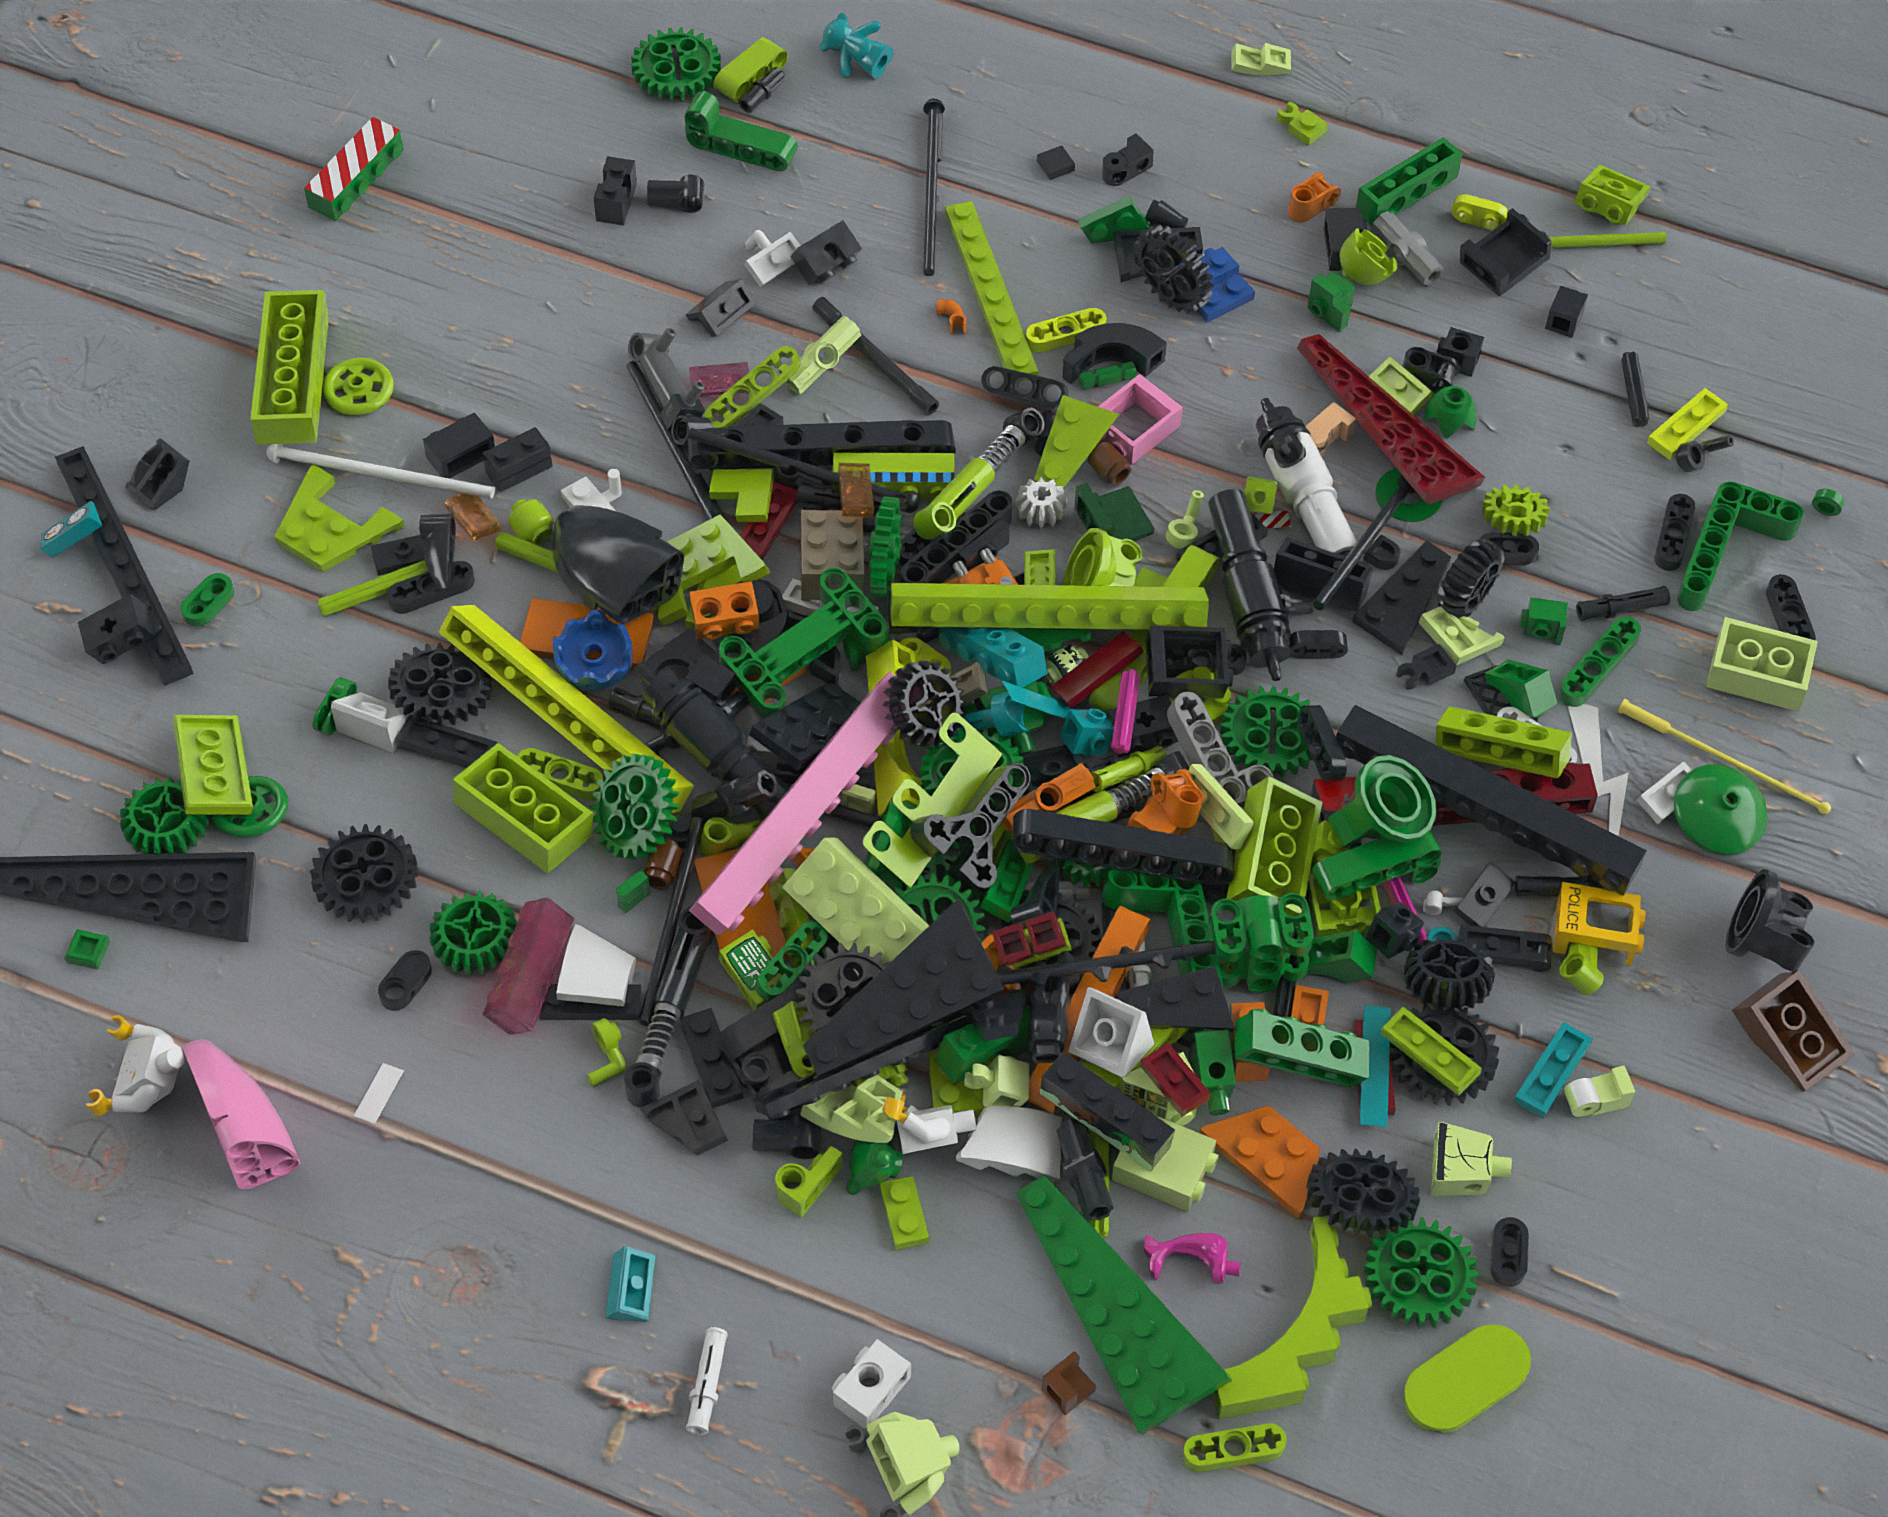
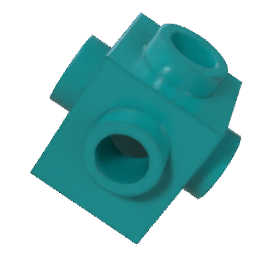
(1087, 732)

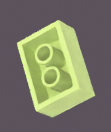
(1761, 664)

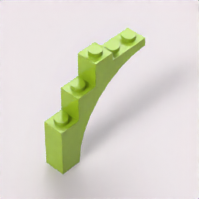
(1279, 1373)

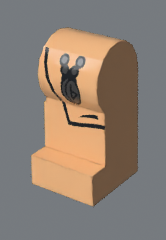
(1331, 425)

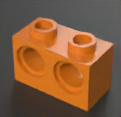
(723, 603)

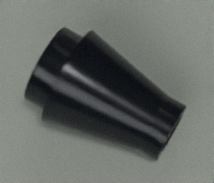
(1163, 214)

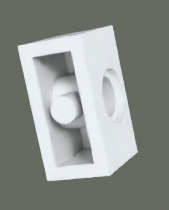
(867, 1403)

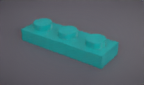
(1553, 1070)

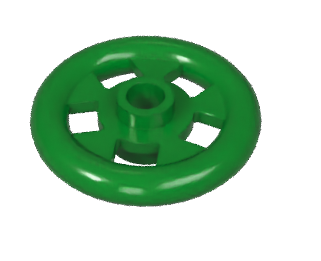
(252, 828)

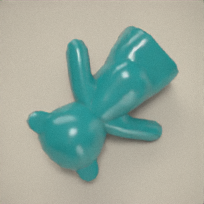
(870, 54)

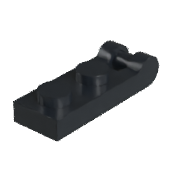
(1510, 946)

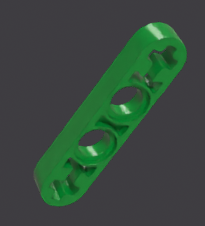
(1602, 662)

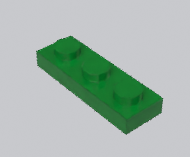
(1009, 884)

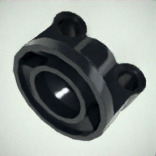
(1770, 923)

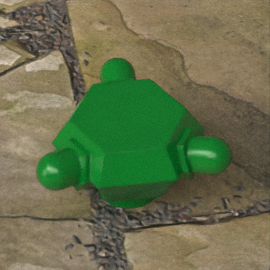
(872, 1164)

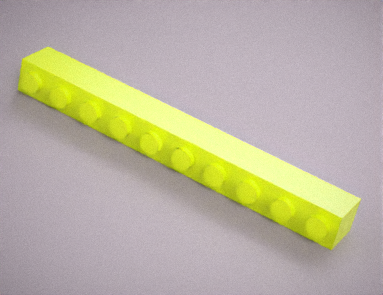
(547, 692)

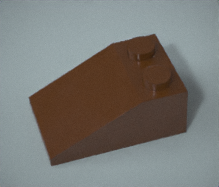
(1793, 1029)

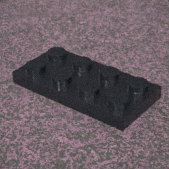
(806, 725)

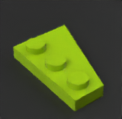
(1072, 438)

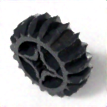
(1470, 578)
(913, 687)
(1449, 974)

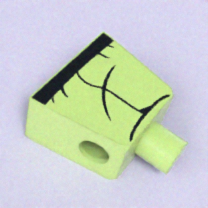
(1464, 1162)

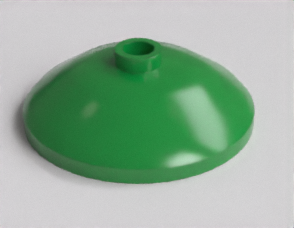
(1710, 819)

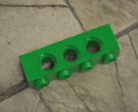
(1410, 180)
(1301, 1048)

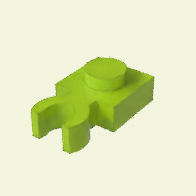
(1304, 125)

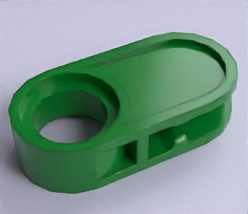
(323, 718)

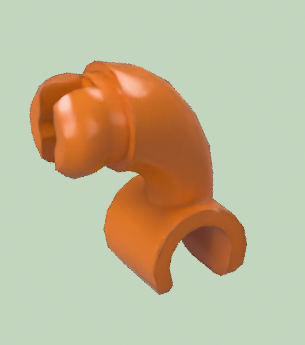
(956, 314)

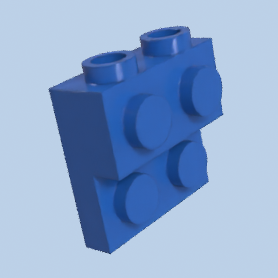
(1229, 287)

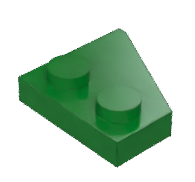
(1118, 216)

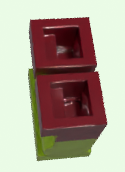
(1041, 940)

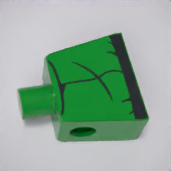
(1213, 1065)

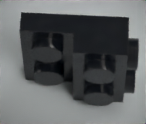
(1046, 766)

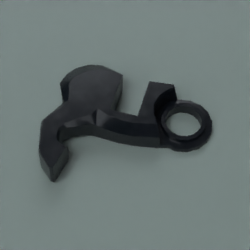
(773, 621)

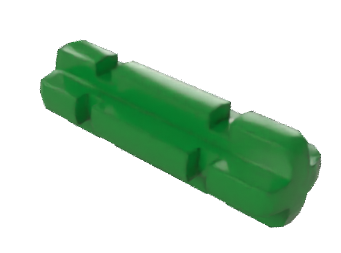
(1107, 375)

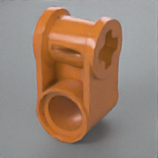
(1312, 198)
(1178, 797)

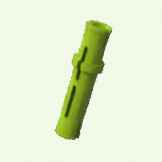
(1136, 765)

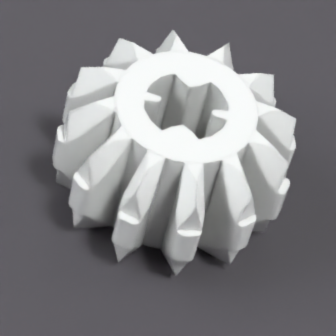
(1041, 502)

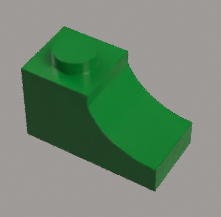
(1524, 687)
(1342, 956)

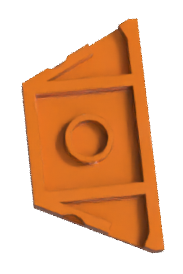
(1268, 1153)

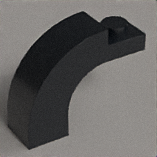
(1114, 343)

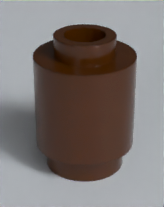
(1109, 463)
(663, 865)

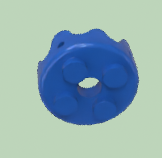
(593, 634)

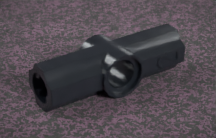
(735, 796)
(1084, 1170)

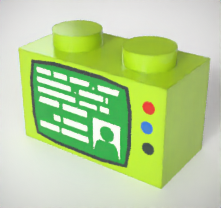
(745, 961)

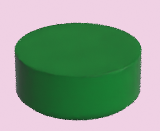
(1828, 502)

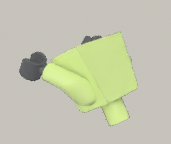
(908, 1457)

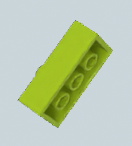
(523, 808)
(1279, 845)

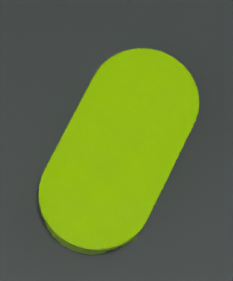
(1467, 1378)

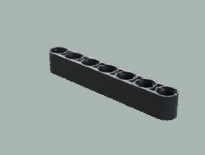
(1122, 847)

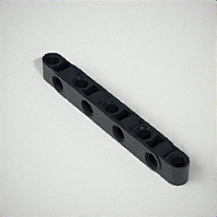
(819, 441)

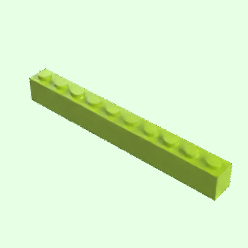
(1047, 606)

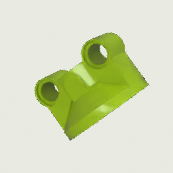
(1102, 561)

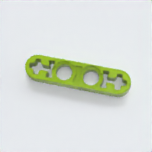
(749, 386)

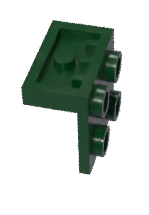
(1113, 512)

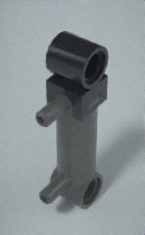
(680, 405)

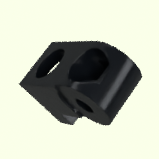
(1127, 162)

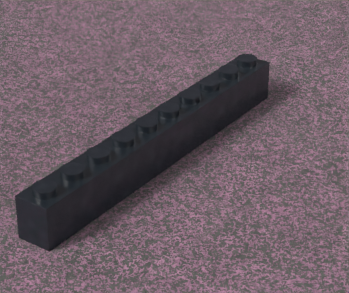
(1497, 802)

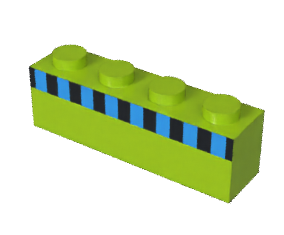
(905, 471)

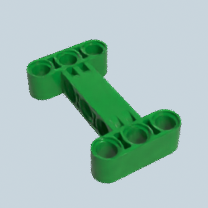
(804, 642)

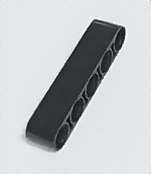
(936, 560)

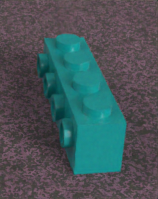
(998, 650)

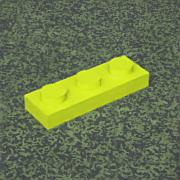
(1687, 423)

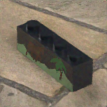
(1107, 1111)

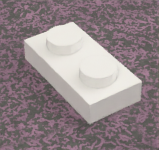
(1659, 799)

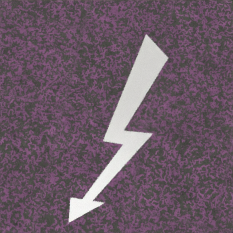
(1587, 733)

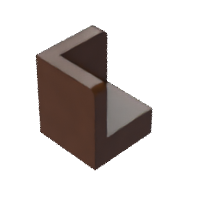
(1067, 1384)

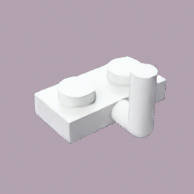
(773, 258)
(585, 493)

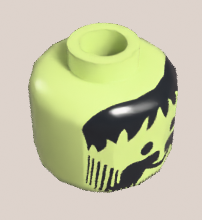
(1063, 661)

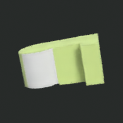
(1600, 1093)

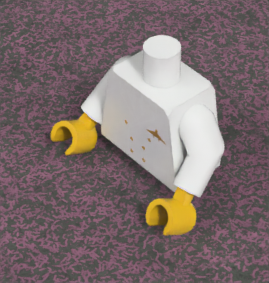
(145, 1072)
(929, 1126)

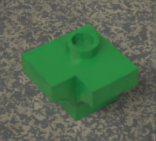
(1331, 299)

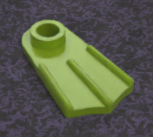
(793, 1036)

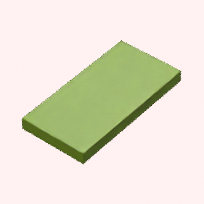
(212, 764)

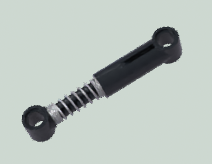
(668, 1008)

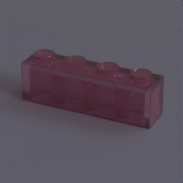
(528, 966)

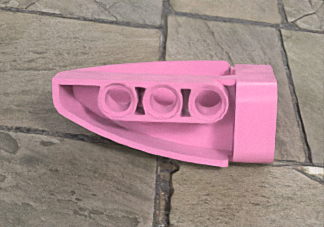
(241, 1116)

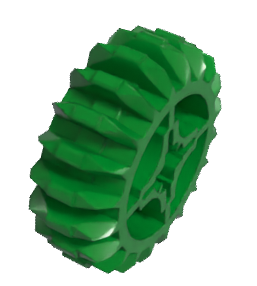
(155, 809)
(459, 924)

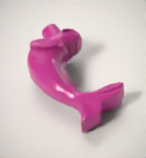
(1206, 1246)

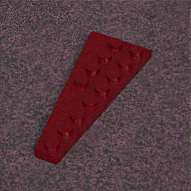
(1410, 445)

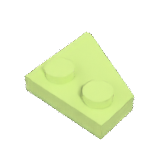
(1460, 636)

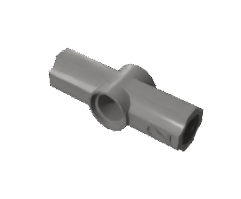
(1407, 248)

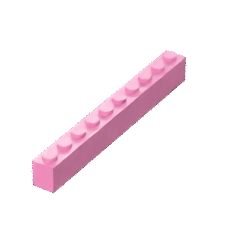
(796, 814)

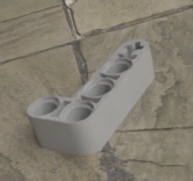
(1213, 749)

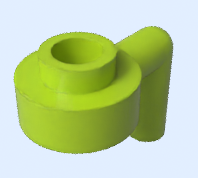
(607, 1038)

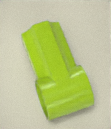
(1581, 968)

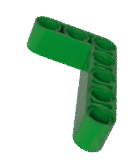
(1741, 507)
(1178, 898)

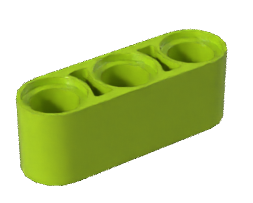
(749, 66)

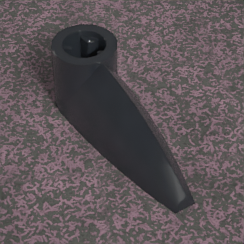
(438, 547)
(1042, 896)

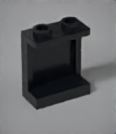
(1506, 253)

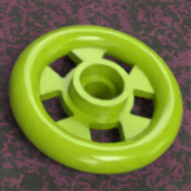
(355, 366)

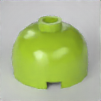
(1365, 259)

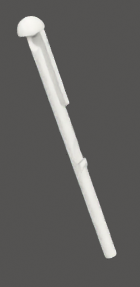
(277, 451)

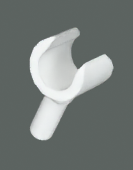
(1433, 903)

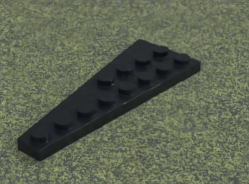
(173, 890)

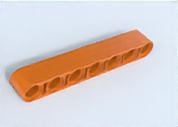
(1124, 930)

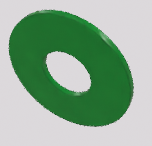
(1406, 512)

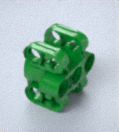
(1262, 940)

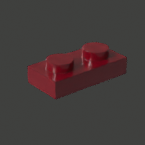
(1175, 1079)

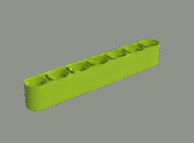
(1192, 570)

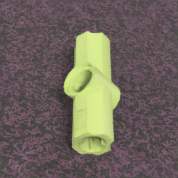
(834, 344)

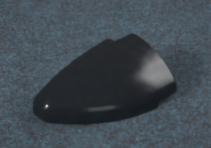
(615, 561)

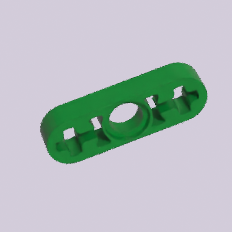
(792, 946)

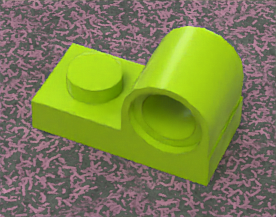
(811, 1183)

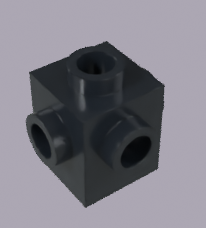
(1394, 930)

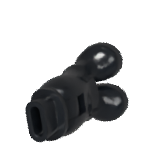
(1049, 1015)

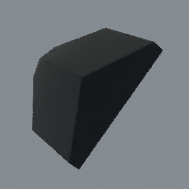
(159, 475)

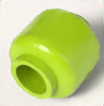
(531, 521)

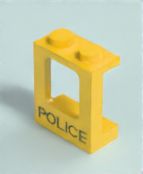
(1572, 925)

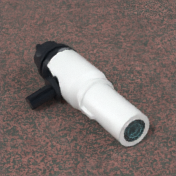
(1303, 477)

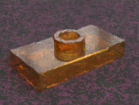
(855, 490)
(472, 515)

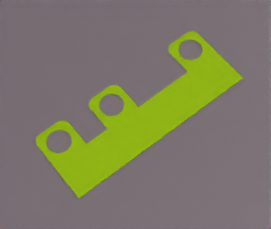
(949, 799)

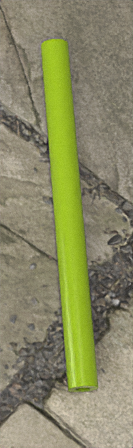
(1608, 239)

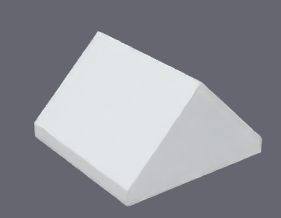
(369, 720)
(1111, 1033)

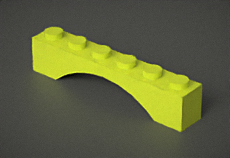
(891, 763)

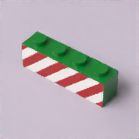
(354, 168)

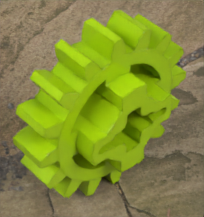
(1515, 509)

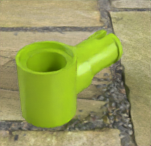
(728, 833)

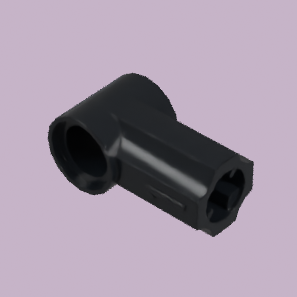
(685, 193)
(796, 1136)

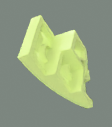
(856, 1111)

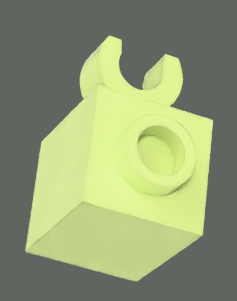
(1003, 1081)

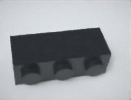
(1310, 568)

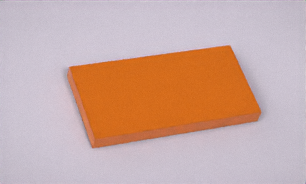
(548, 618)
(760, 918)

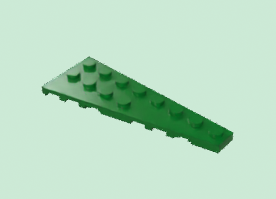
(1139, 1340)

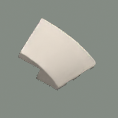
(594, 970)
(1015, 1142)

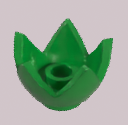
(1452, 408)

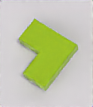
(749, 486)

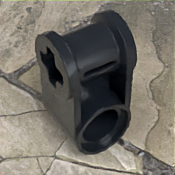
(1429, 368)

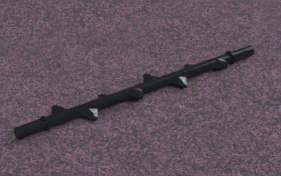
(1102, 966)

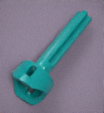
(1003, 714)

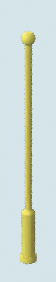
(1664, 727)

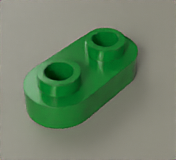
(205, 600)

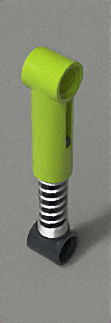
(977, 475)
(1107, 805)

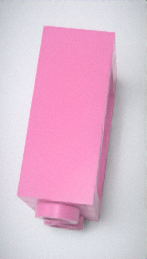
(1155, 403)

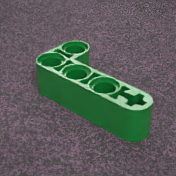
(736, 138)
(1377, 863)

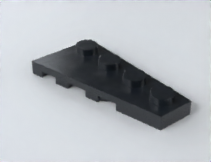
(1399, 603)

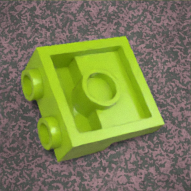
(1611, 194)

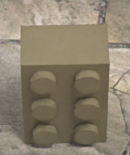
(826, 543)

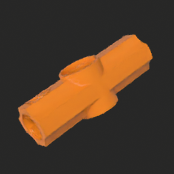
(1062, 789)

